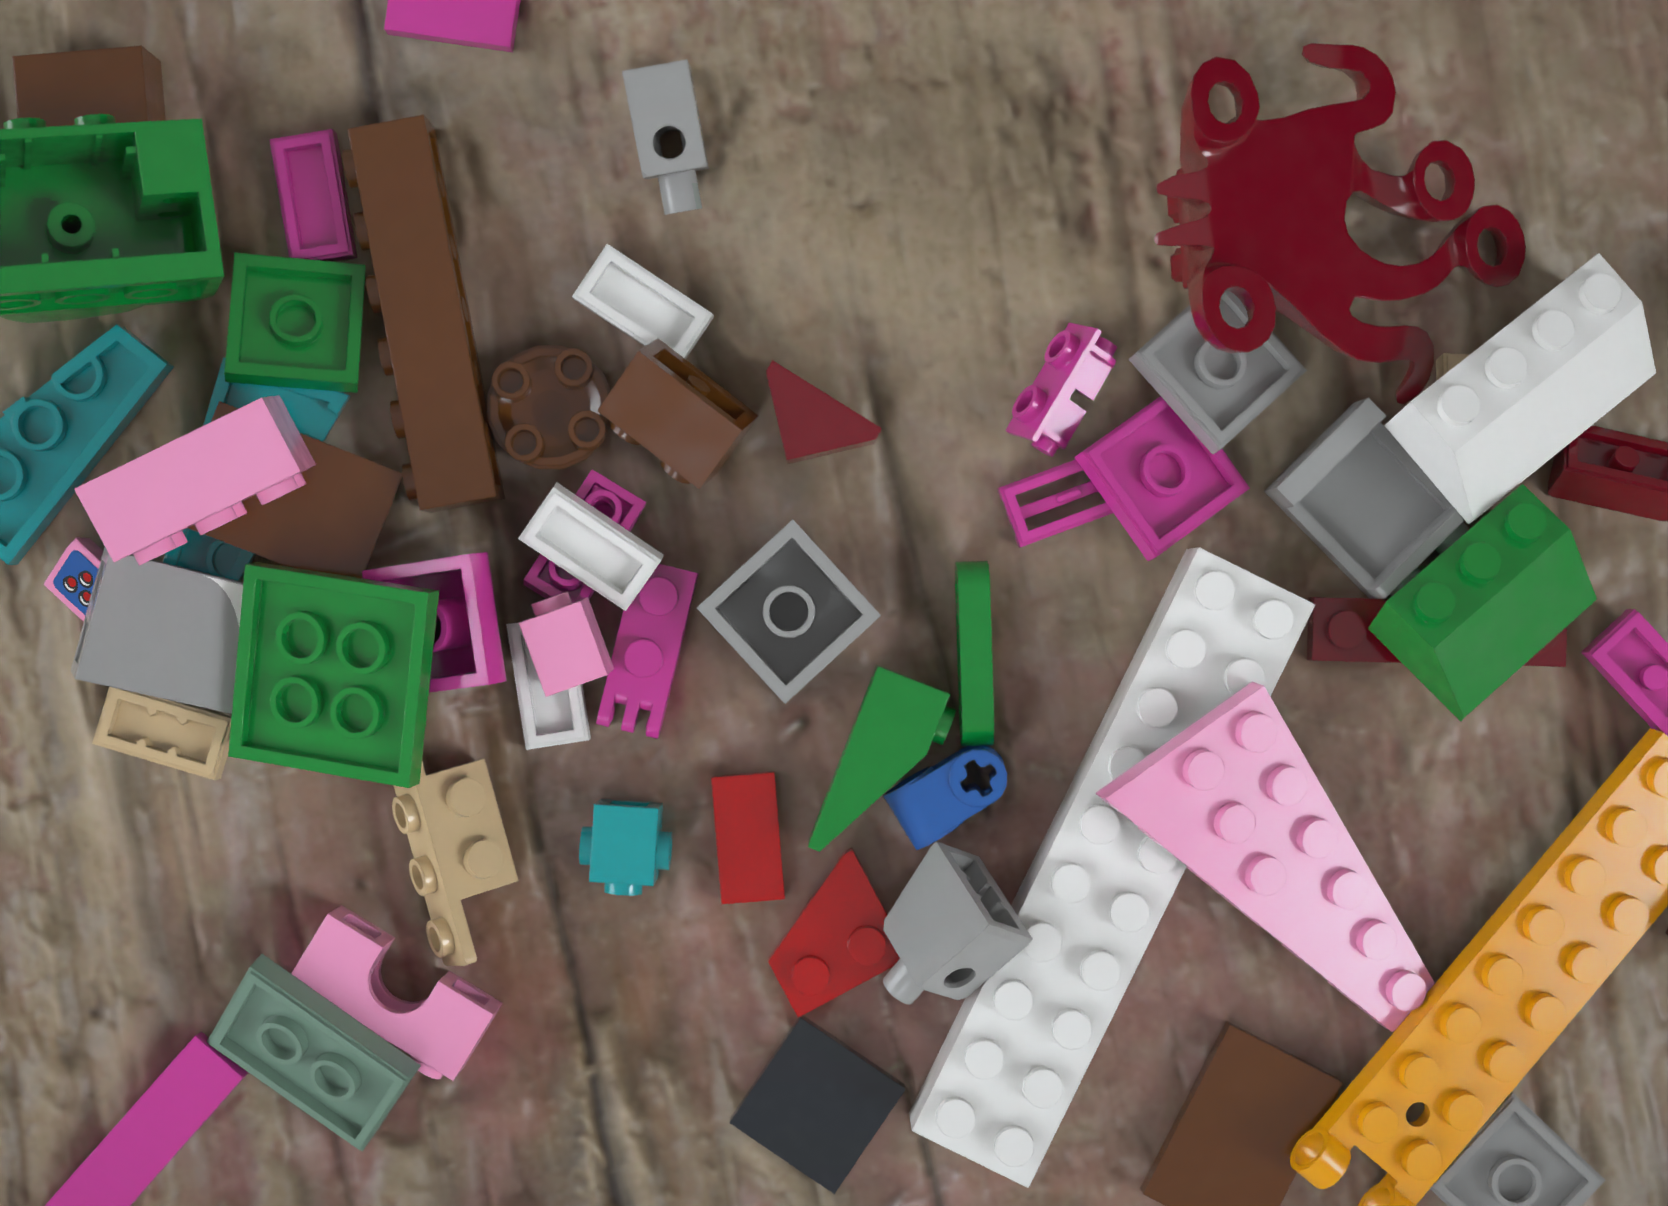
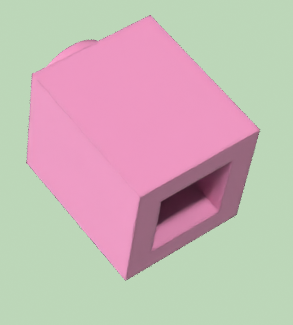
(565, 643)

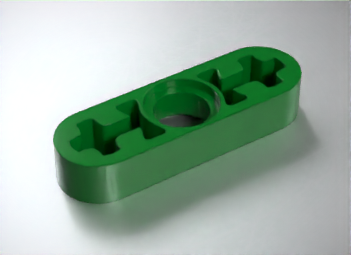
(974, 653)

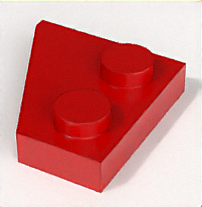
(834, 940)

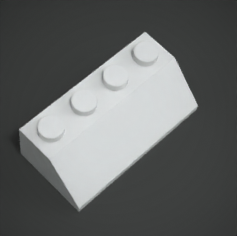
(1529, 389)

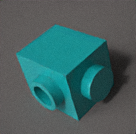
(625, 845)

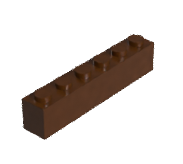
(424, 314)

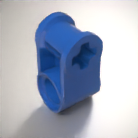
(936, 799)

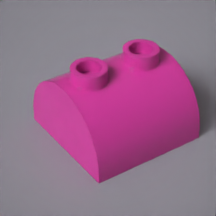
(466, 628)

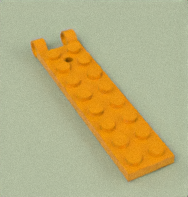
(1506, 991)

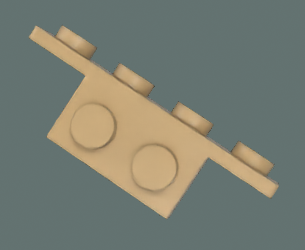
(455, 850)

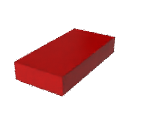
(748, 837)

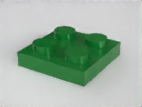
(295, 323)

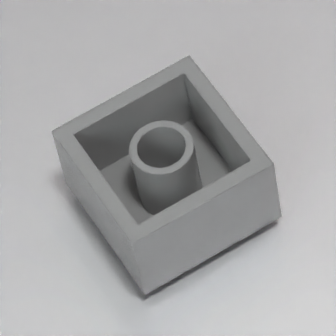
(788, 611)

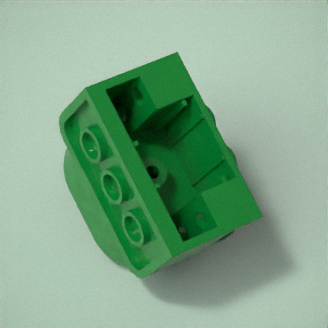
(135, 209)

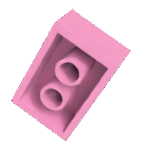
(197, 481)

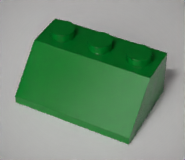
(1487, 603)

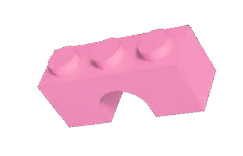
(436, 1032)

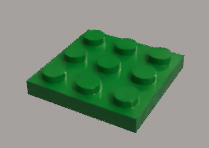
(333, 674)

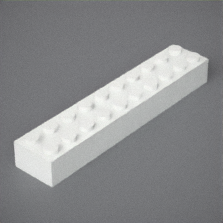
(1098, 878)

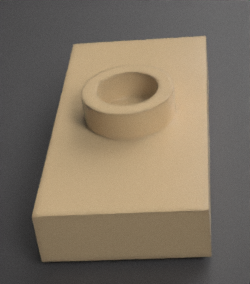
(165, 732)

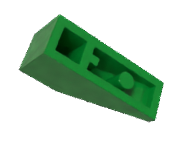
(885, 742)

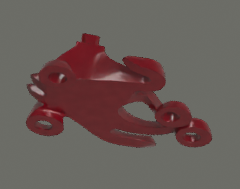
(1268, 212)

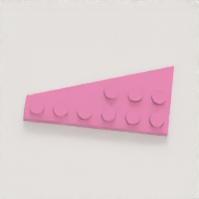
(1263, 834)

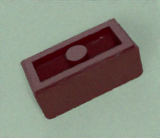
(1613, 473)

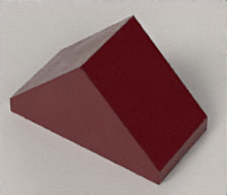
(813, 421)

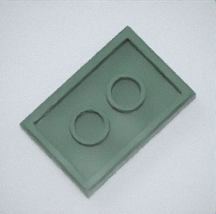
(312, 1052)

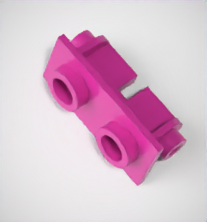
(1074, 361)

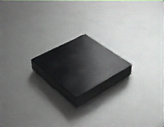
(817, 1104)

